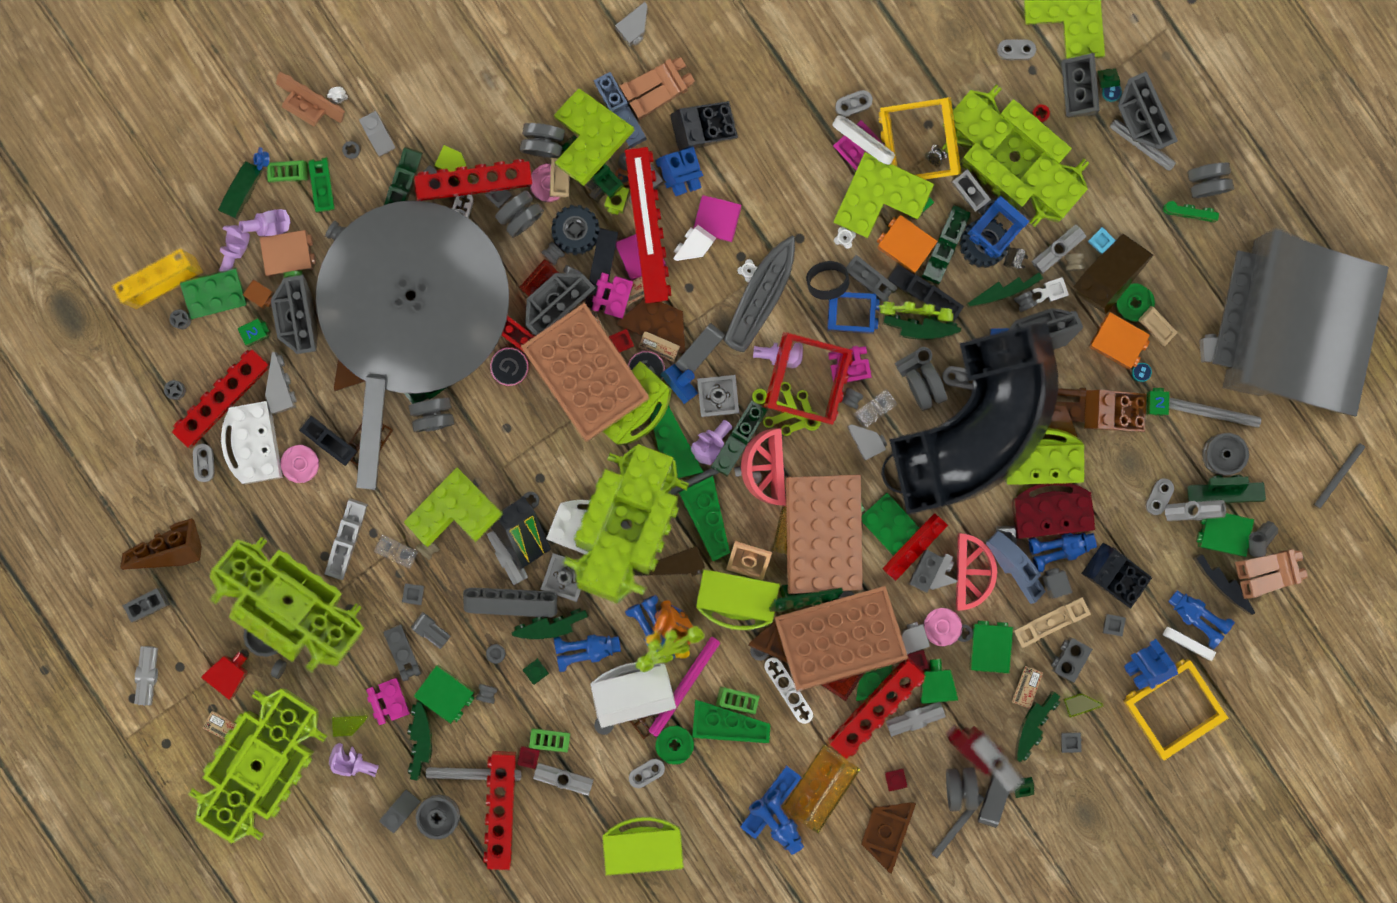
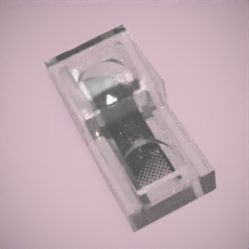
(875, 409)
(395, 551)

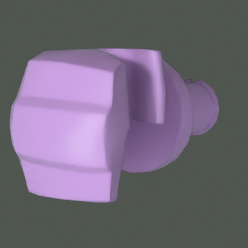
(267, 223)
(235, 246)
(794, 359)
(710, 443)
(351, 764)

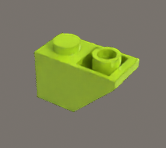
(450, 160)

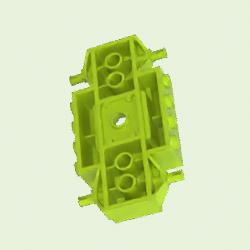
(1036, 175)
(636, 497)
(286, 628)
(274, 742)

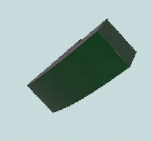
(240, 190)

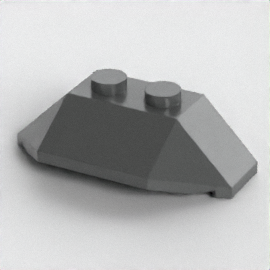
(1145, 113)
(555, 300)
(295, 315)
(1061, 324)

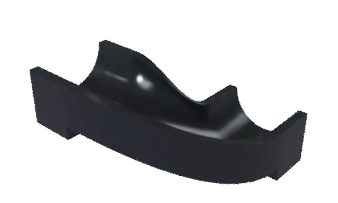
(995, 429)

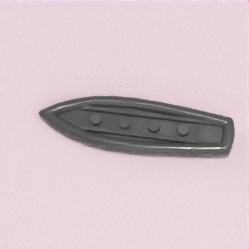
(761, 295)

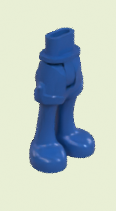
(1071, 544)
(1191, 611)
(636, 612)
(596, 649)
(785, 832)

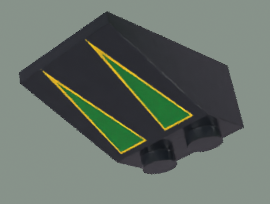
(521, 533)

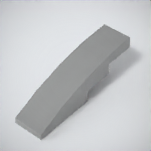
(346, 539)

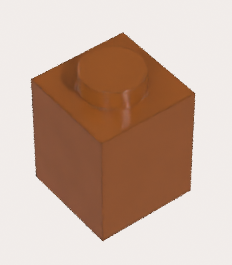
(259, 294)

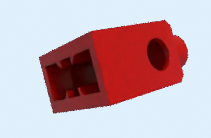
(227, 675)

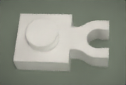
(1053, 290)

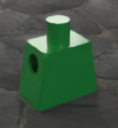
(938, 684)

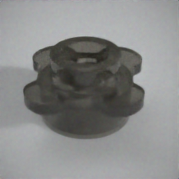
(936, 161)

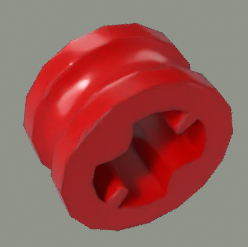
(1043, 108)

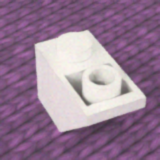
(696, 245)

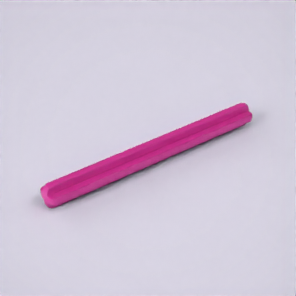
(686, 684)

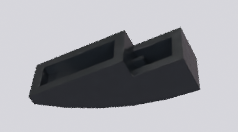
(327, 440)

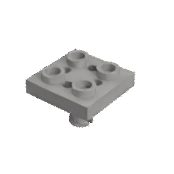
(707, 386)
(564, 577)

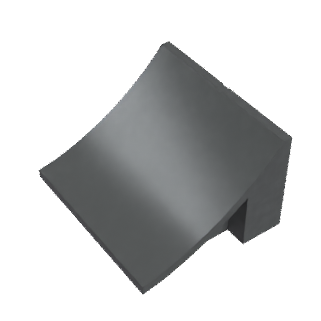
(1300, 322)

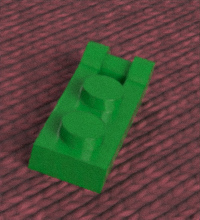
(321, 185)
(1189, 211)

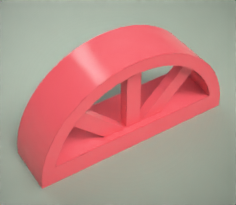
(775, 465)
(963, 581)

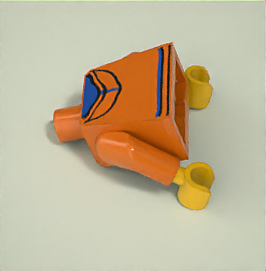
(669, 619)

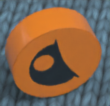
(622, 175)

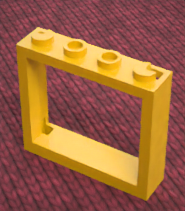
(949, 124)
(157, 279)
(1191, 735)

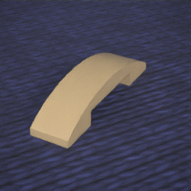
(1051, 622)

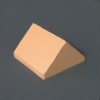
(749, 560)

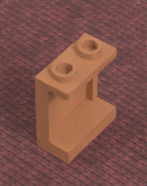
(287, 253)

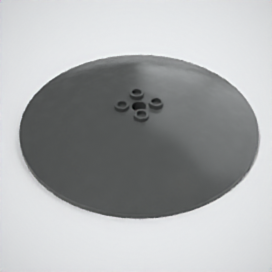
(457, 301)

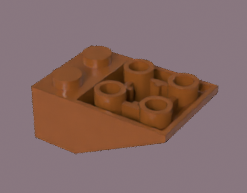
(1115, 410)

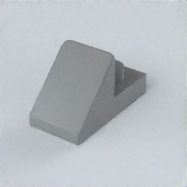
(941, 579)

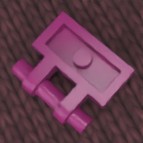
(617, 298)
(859, 368)
(393, 699)

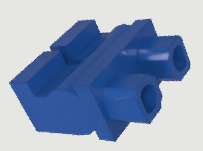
(679, 169)
(1153, 666)

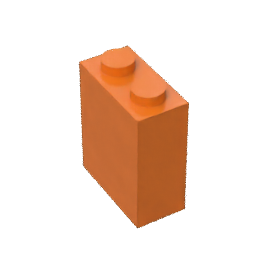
(906, 243)
(1120, 341)

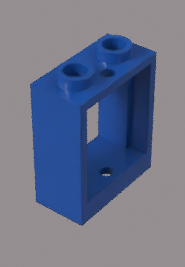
(832, 314)

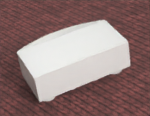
(252, 443)
(567, 522)
(632, 694)

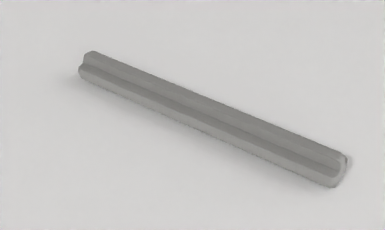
(1214, 412)
(465, 773)

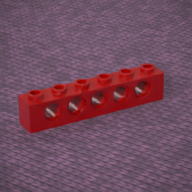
(425, 192)
(218, 410)
(847, 747)
(502, 859)

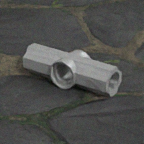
(1067, 241)
(1206, 510)
(505, 559)
(146, 675)
(915, 718)
(1004, 773)
(550, 775)

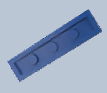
(785, 784)

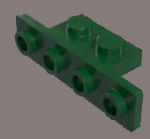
(1230, 490)
(800, 600)

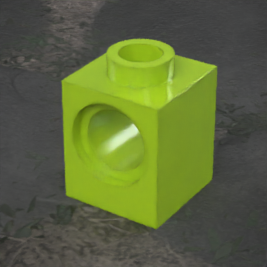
(616, 209)

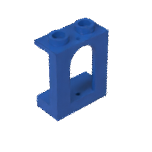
(1010, 213)

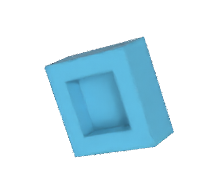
(1101, 240)

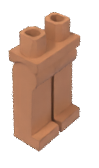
(670, 87)
(1285, 572)

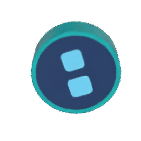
(1112, 93)
(1141, 372)

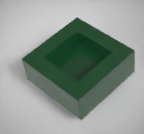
(1108, 78)
(535, 671)
(1025, 789)

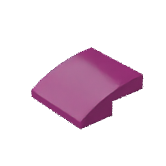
(850, 150)
(718, 217)
(630, 256)

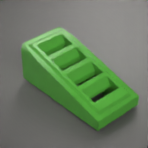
(299, 173)
(722, 695)
(550, 733)

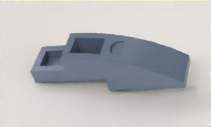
(618, 105)
(1016, 562)

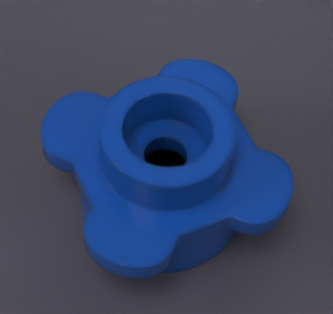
(261, 158)

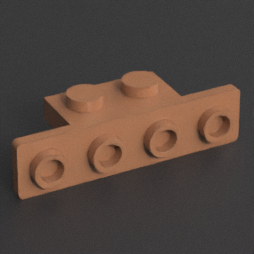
(307, 103)

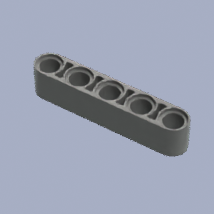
(510, 602)

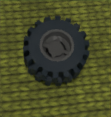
(575, 230)
(975, 253)

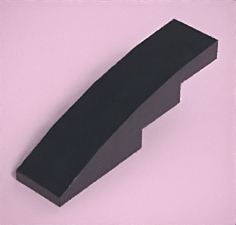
(602, 261)
(923, 291)
(1229, 589)

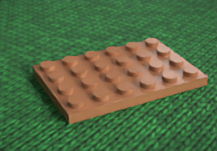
(585, 372)
(824, 533)
(841, 638)

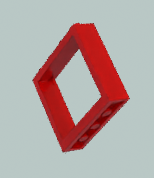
(840, 379)

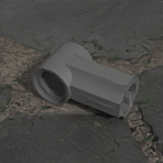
(912, 361)
(1261, 539)
(427, 628)

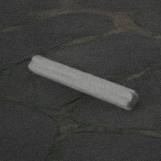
(1152, 152)

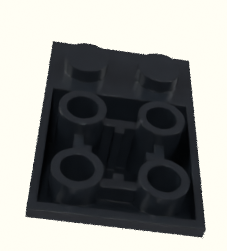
(703, 125)
(1116, 575)

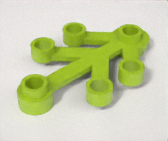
(890, 309)
(785, 416)
(665, 655)

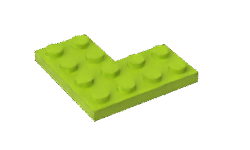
(1080, 22)
(598, 132)
(880, 185)
(453, 500)

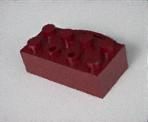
(1053, 511)
(963, 743)

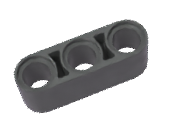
(700, 349)
(993, 803)

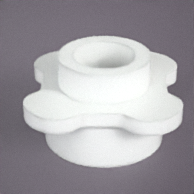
(337, 95)
(845, 242)
(743, 270)

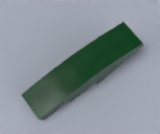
(404, 176)
(946, 244)
(998, 292)

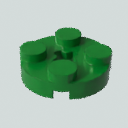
(1127, 310)
(681, 736)

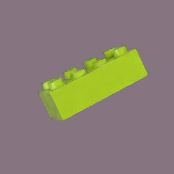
(658, 392)
(1053, 462)
(736, 599)
(642, 847)

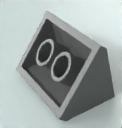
(1080, 86)

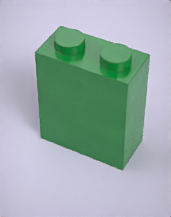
(1226, 534)
(991, 647)
(445, 694)

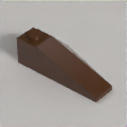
(173, 548)

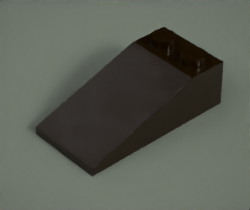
(1112, 273)
(678, 564)

